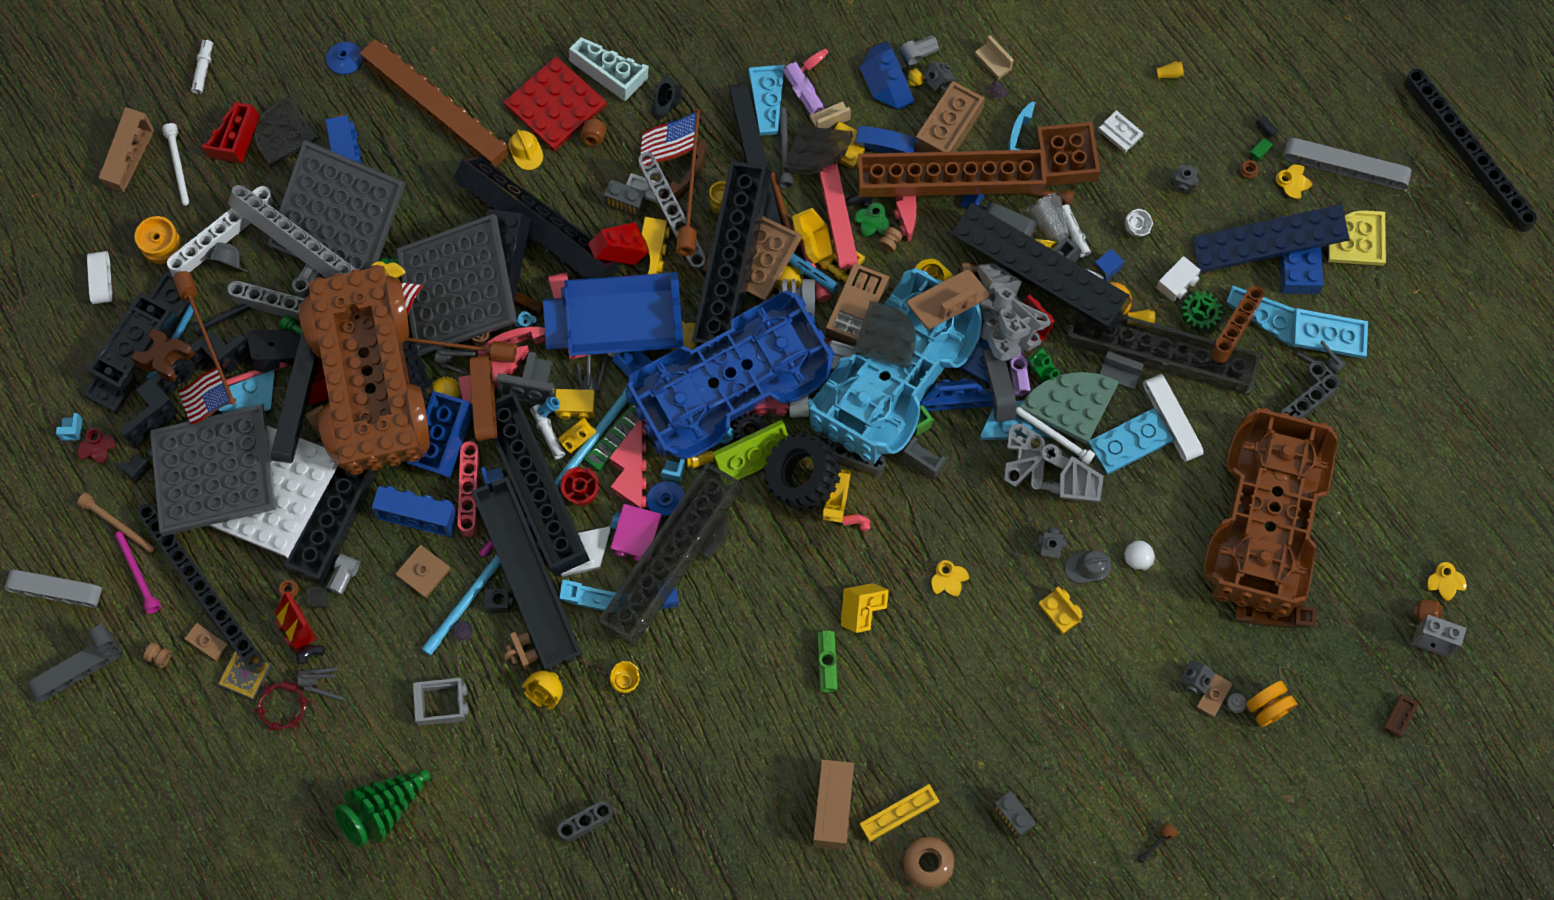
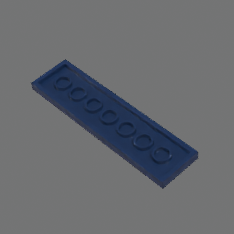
(1271, 238)

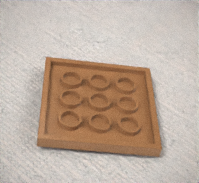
(771, 257)

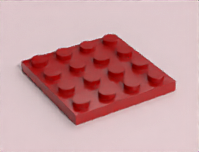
(555, 103)

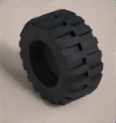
(784, 459)

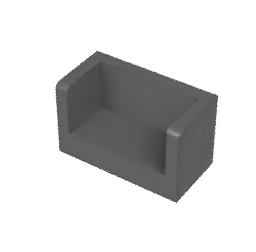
(923, 459)

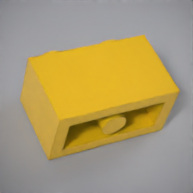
(575, 404)

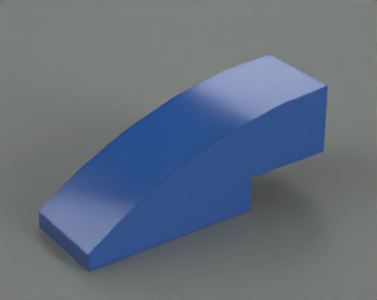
(884, 140)

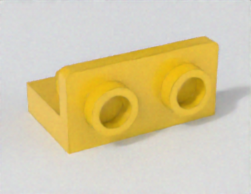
(1061, 610)

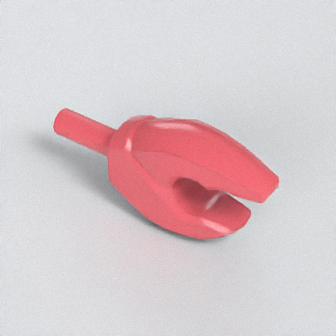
(814, 60)

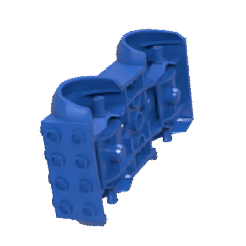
(692, 417)

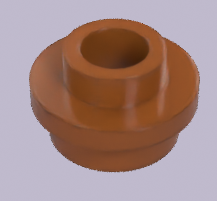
(1249, 165)
(288, 583)

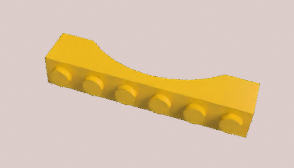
(655, 233)

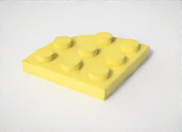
(1366, 240)

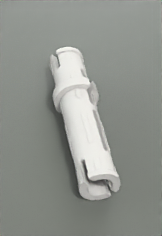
(203, 60)
(1075, 233)
(548, 433)

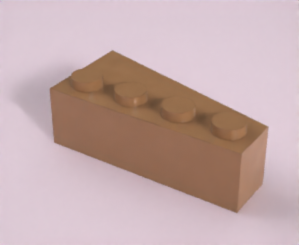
(126, 149)

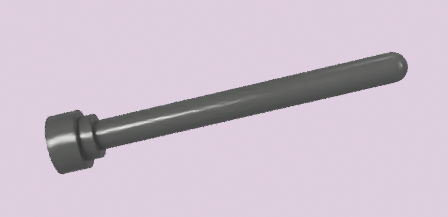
(785, 179)

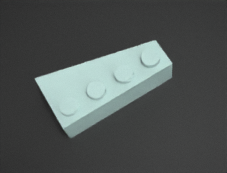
(608, 68)

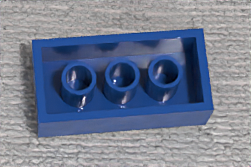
(343, 137)
(1301, 272)
(447, 426)
(415, 511)

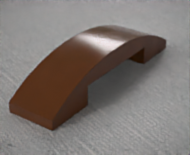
(680, 189)
(1299, 618)

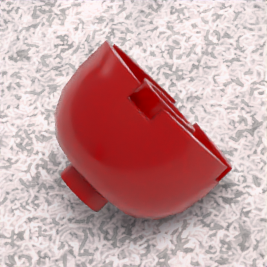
(580, 486)

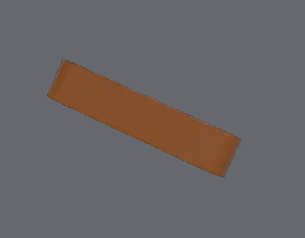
(1237, 324)
(483, 398)

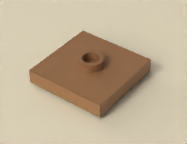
(423, 571)

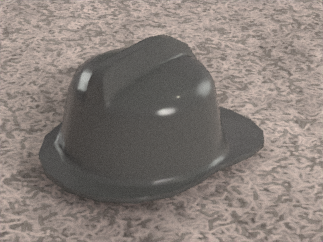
(226, 254)
(1088, 566)

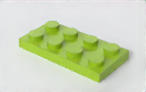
(750, 452)

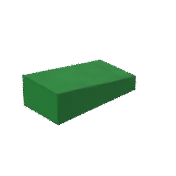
(1261, 149)

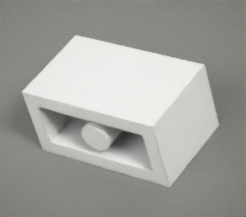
(1178, 279)

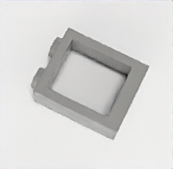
(1443, 634)
(419, 702)

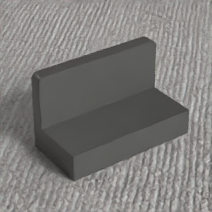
(537, 368)
(1122, 370)

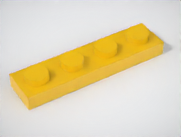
(899, 813)

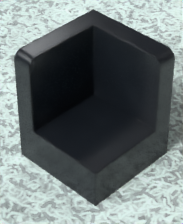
(135, 468)

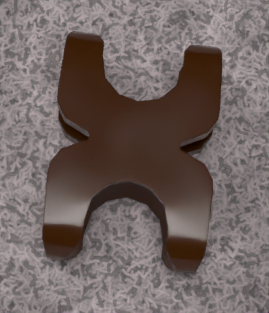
(162, 355)

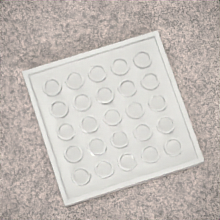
(296, 495)

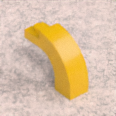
(835, 506)

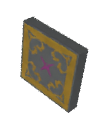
(241, 680)

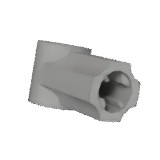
(915, 51)
(307, 275)
(345, 568)

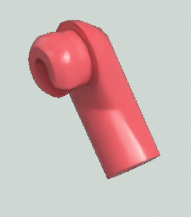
(857, 519)

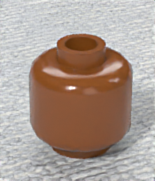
(593, 132)
(1427, 607)

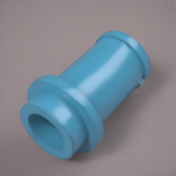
(551, 404)

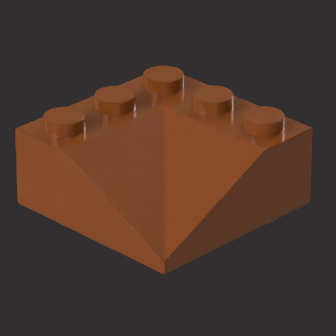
(1069, 153)

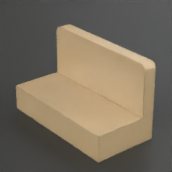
(994, 58)
(831, 116)

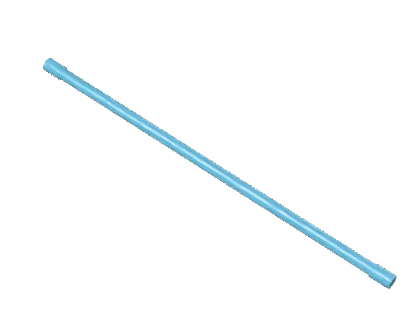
(435, 640)

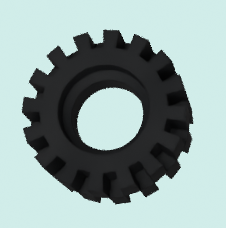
(747, 420)

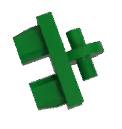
(1042, 365)

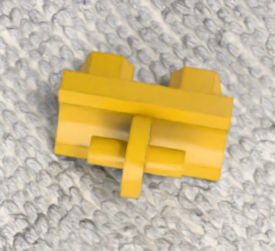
(576, 435)

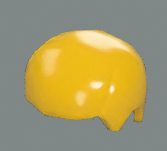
(624, 677)

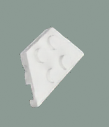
(595, 545)

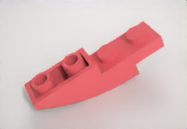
(906, 214)

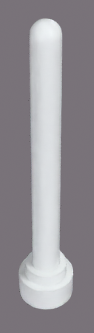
(170, 131)
(1084, 455)

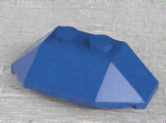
(886, 77)
(957, 395)

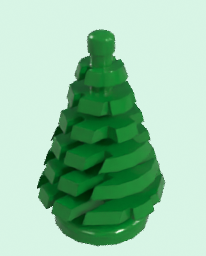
(373, 808)

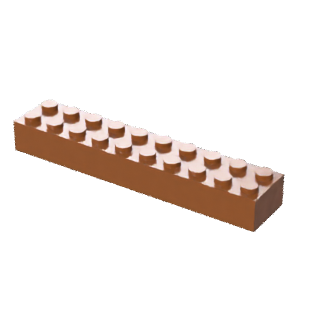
(951, 173)

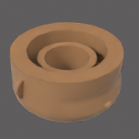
(924, 879)

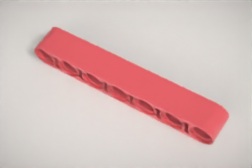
(838, 217)

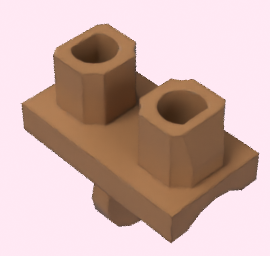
(526, 657)

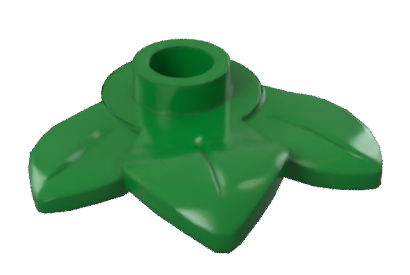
(872, 222)

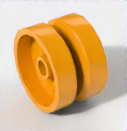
(157, 239)
(1273, 706)

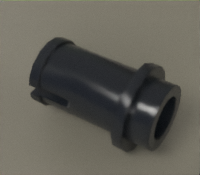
(1267, 126)

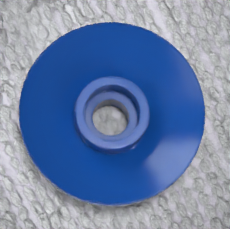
(346, 64)
(662, 492)

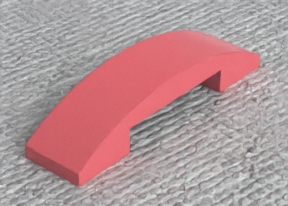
(519, 335)

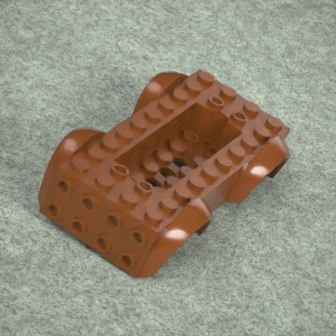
(338, 321)
(1244, 558)

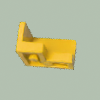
(815, 235)
(859, 604)

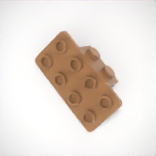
(948, 299)

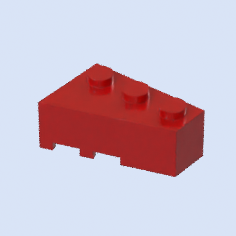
(234, 134)
(619, 244)

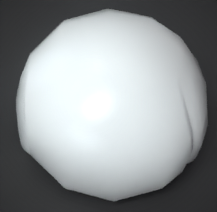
(1138, 223)
(1139, 555)

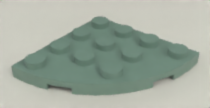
(1072, 402)

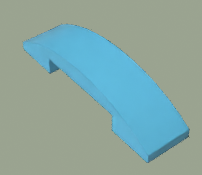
(1023, 118)
(585, 596)

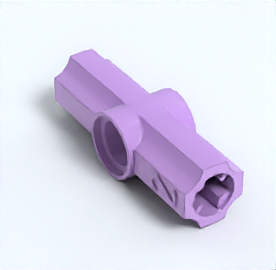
(803, 88)
(1019, 376)

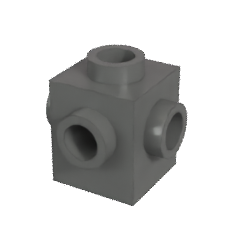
(939, 76)
(1185, 178)
(1051, 549)
(1197, 677)

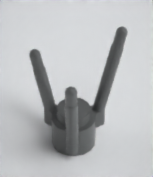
(446, 355)
(1335, 364)
(589, 383)
(309, 678)

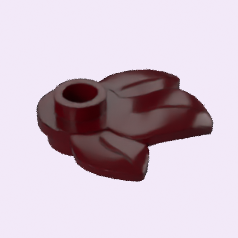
(96, 448)

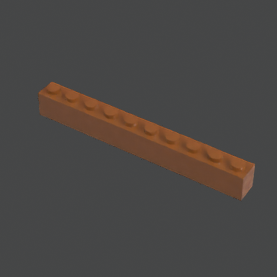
(434, 103)

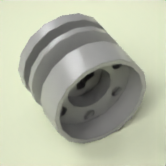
(806, 291)

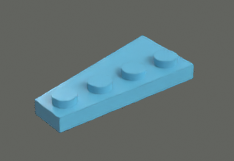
(766, 92)
(1270, 316)

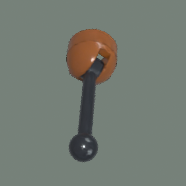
(1167, 832)

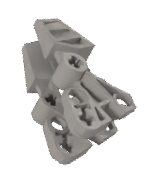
(1022, 322)
(1077, 479)

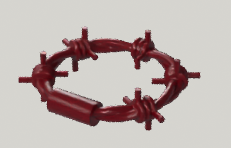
(287, 686)

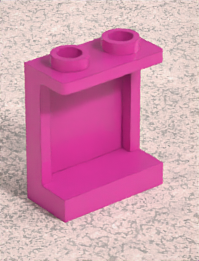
(635, 531)

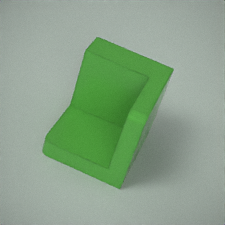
(924, 423)

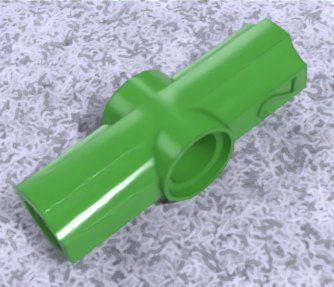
(827, 673)

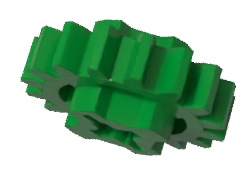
(1204, 304)

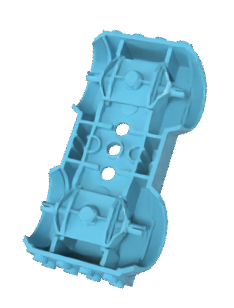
(882, 415)

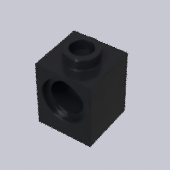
(491, 595)

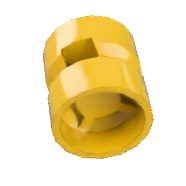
(716, 195)

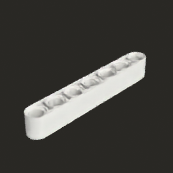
(211, 235)

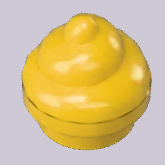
(915, 78)

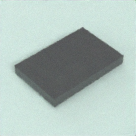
(526, 390)

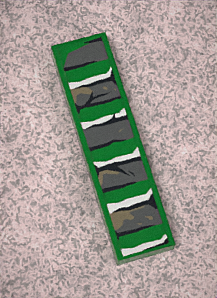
(600, 454)

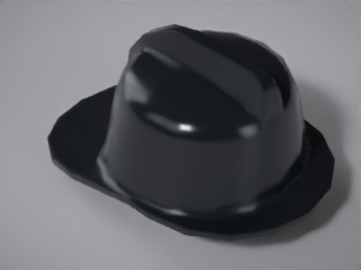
(666, 98)

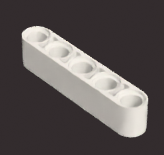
(1173, 417)

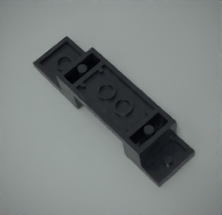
(113, 366)
(155, 390)

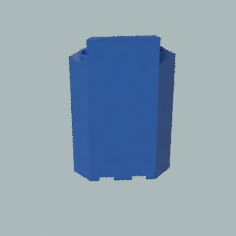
(615, 315)

